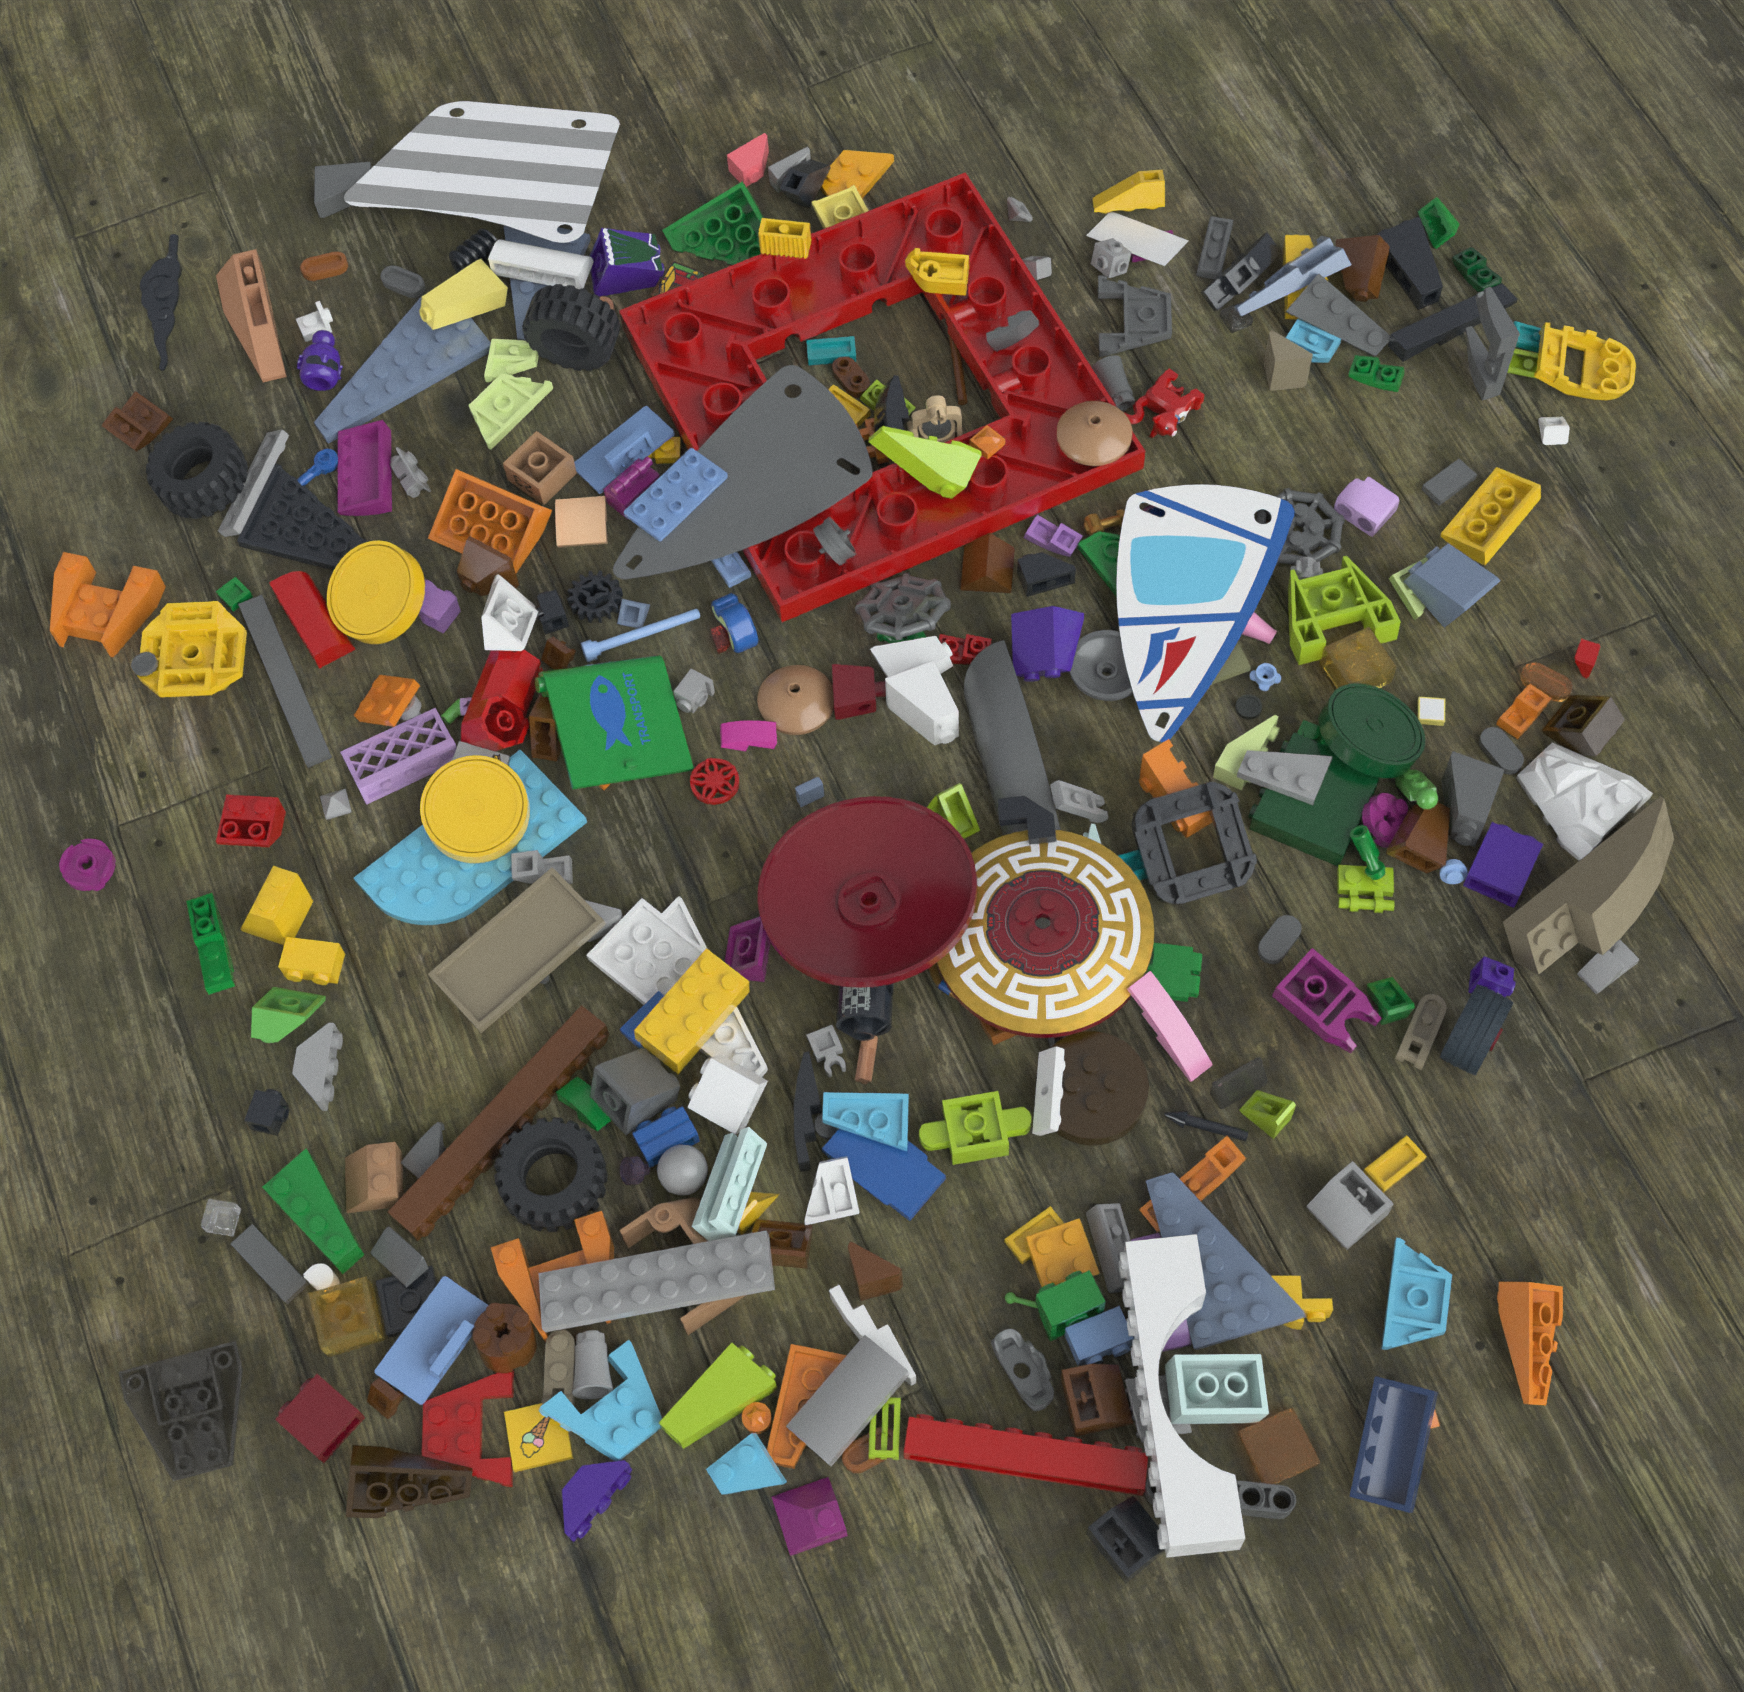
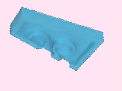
(870, 1115)

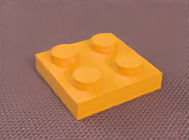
(1061, 1252)

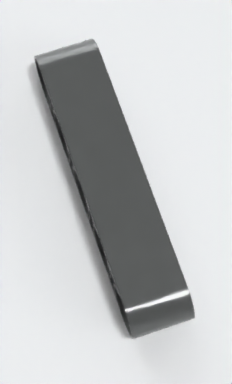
(1264, 1494)

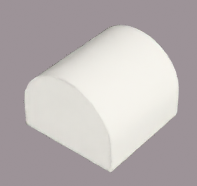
(321, 1276)

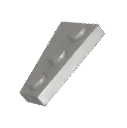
(1286, 773)

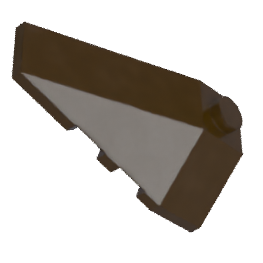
(397, 1480)

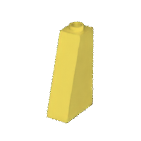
(463, 296)

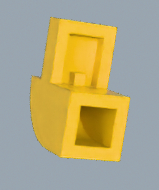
(1315, 1309)

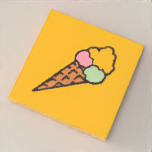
(535, 1439)

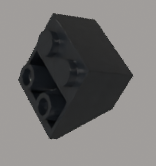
(1126, 1538)

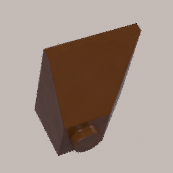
(481, 564)

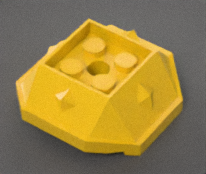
(196, 631)

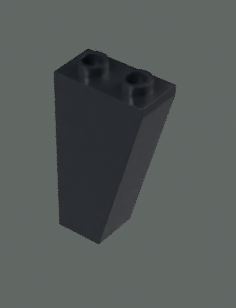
(1413, 262)

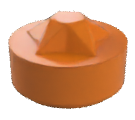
(756, 1418)

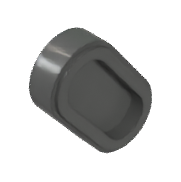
(403, 281)
(1501, 750)
(1279, 939)

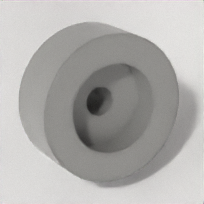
(412, 709)

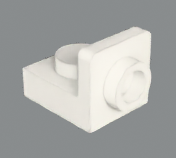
(315, 321)

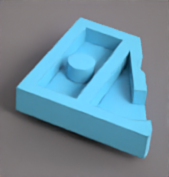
(1314, 340)
(745, 1468)

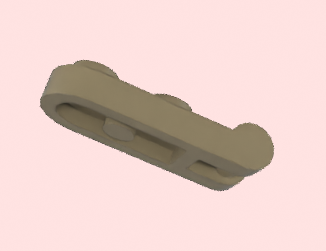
(1422, 1030)
(559, 1365)

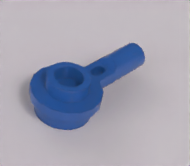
(324, 462)

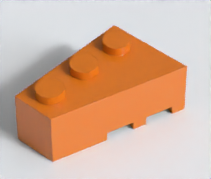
(1164, 775)

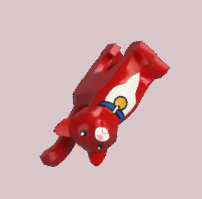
(1168, 403)

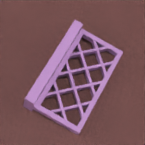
(408, 768)

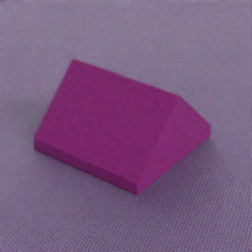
(748, 949)

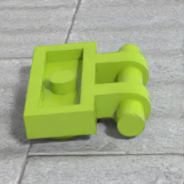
(1355, 882)

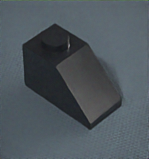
(1044, 573)

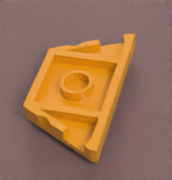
(856, 169)

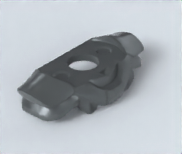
(1011, 1350)

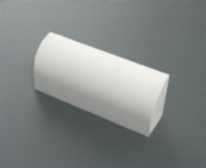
(539, 264)

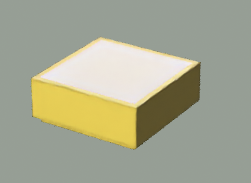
(1431, 711)

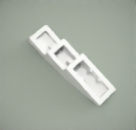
(862, 1324)

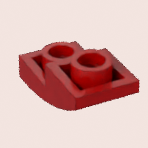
(965, 649)

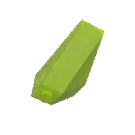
(935, 464)

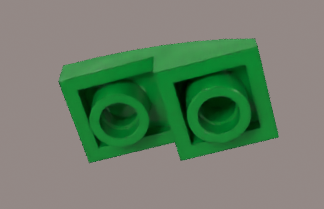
(1372, 373)
(577, 1096)

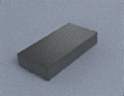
(1449, 482)

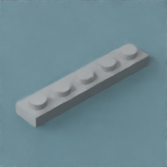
(257, 476)

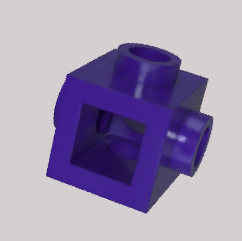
(1493, 976)

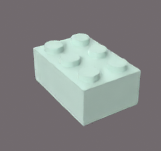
(1216, 1389)

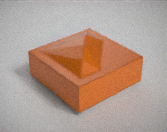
(987, 441)

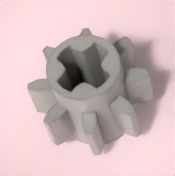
(1307, 567)

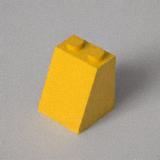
(278, 907)

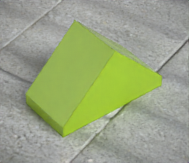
(1268, 1112)

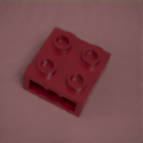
(319, 1417)

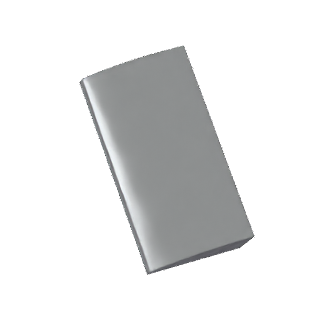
(848, 1400)

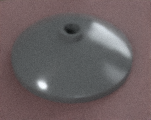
(1098, 654)

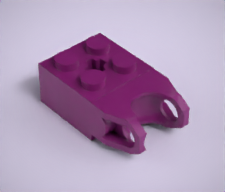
(1331, 1006)

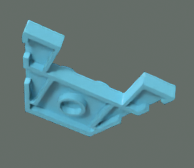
(620, 1418)

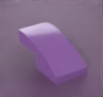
(1053, 538)

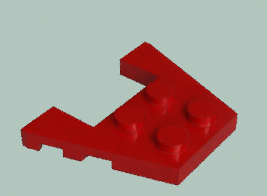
(455, 1427)

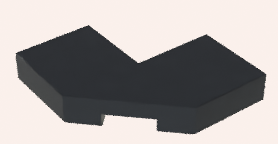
(1024, 810)

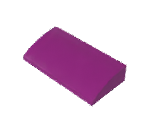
(364, 470)

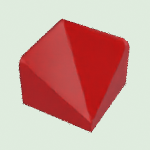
(1586, 656)

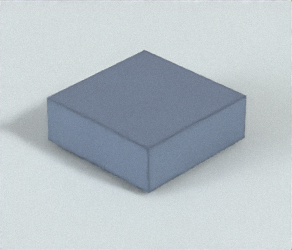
(809, 791)

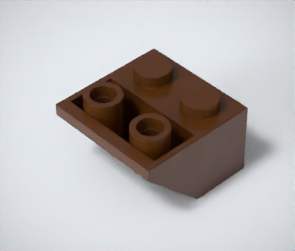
(1095, 1398)

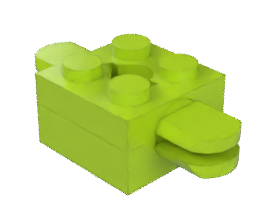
(975, 1128)

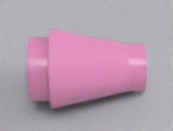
(1259, 629)

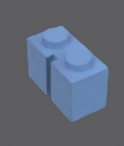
(1099, 1337)

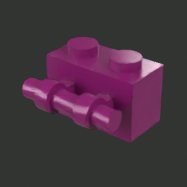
(630, 484)

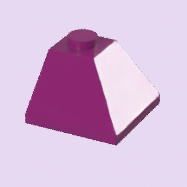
(809, 1516)

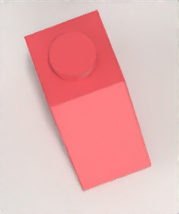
(749, 160)

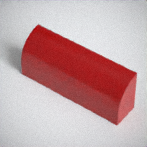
(311, 617)

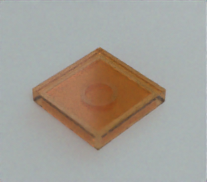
(1279, 1447)

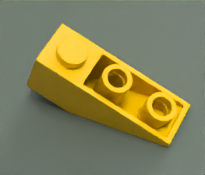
(1138, 191)

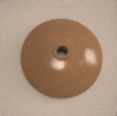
(1091, 442)
(798, 711)

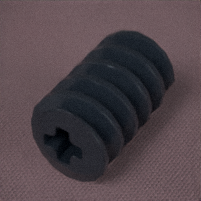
(473, 250)

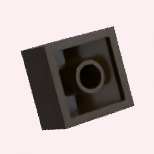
(1585, 723)

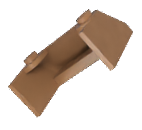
(664, 1219)

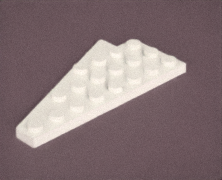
(651, 953)

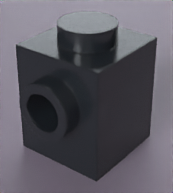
(267, 1112)

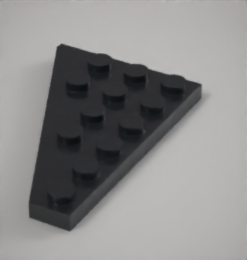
(296, 525)

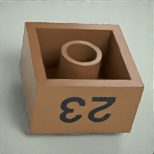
(540, 468)

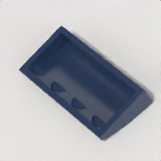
(1393, 1444)

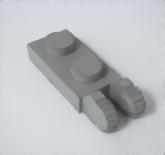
(1078, 801)

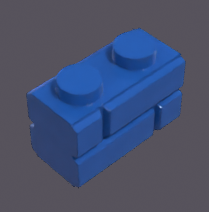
(660, 1135)

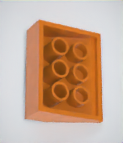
(490, 516)

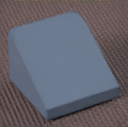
(632, 613)

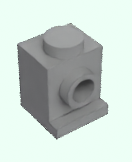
(693, 691)

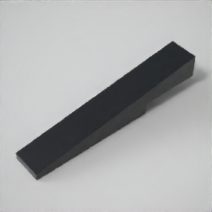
(1442, 325)

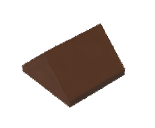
(988, 565)
(788, 1242)
(872, 1273)

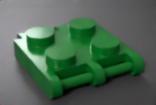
(1173, 969)

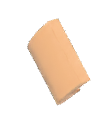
(581, 521)

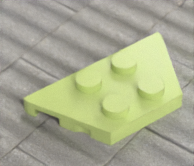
(505, 405)

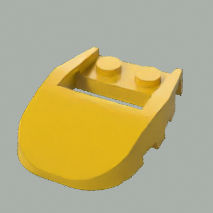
(1606, 368)

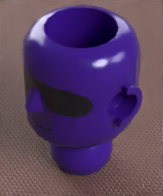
(320, 362)

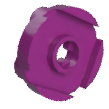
(1373, 817)
(97, 874)

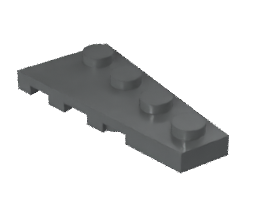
(1334, 313)

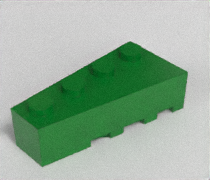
(311, 1205)

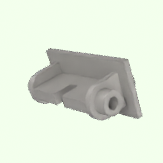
(404, 465)

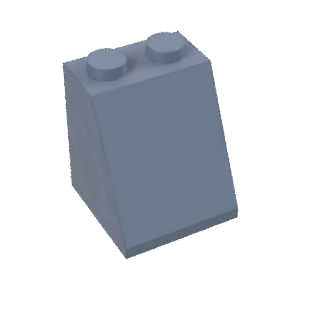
(1449, 583)

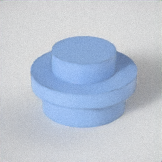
(1453, 872)

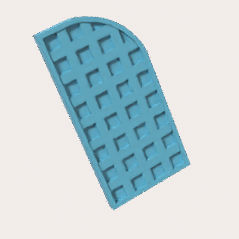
(429, 888)

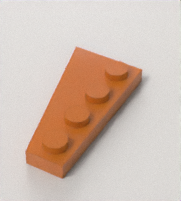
(802, 1377)

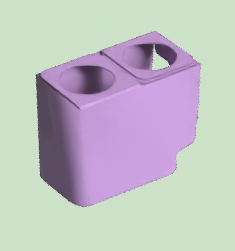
(1366, 505)

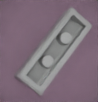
(1109, 1237)

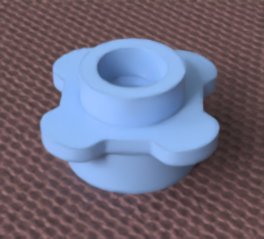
(1265, 670)

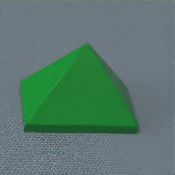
(1438, 222)

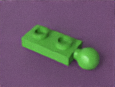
(1418, 788)

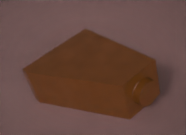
(1367, 267)
(543, 732)
(1422, 838)

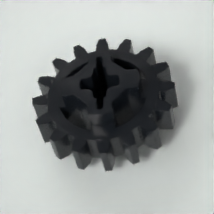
(591, 593)

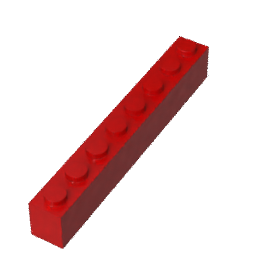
(1026, 1455)

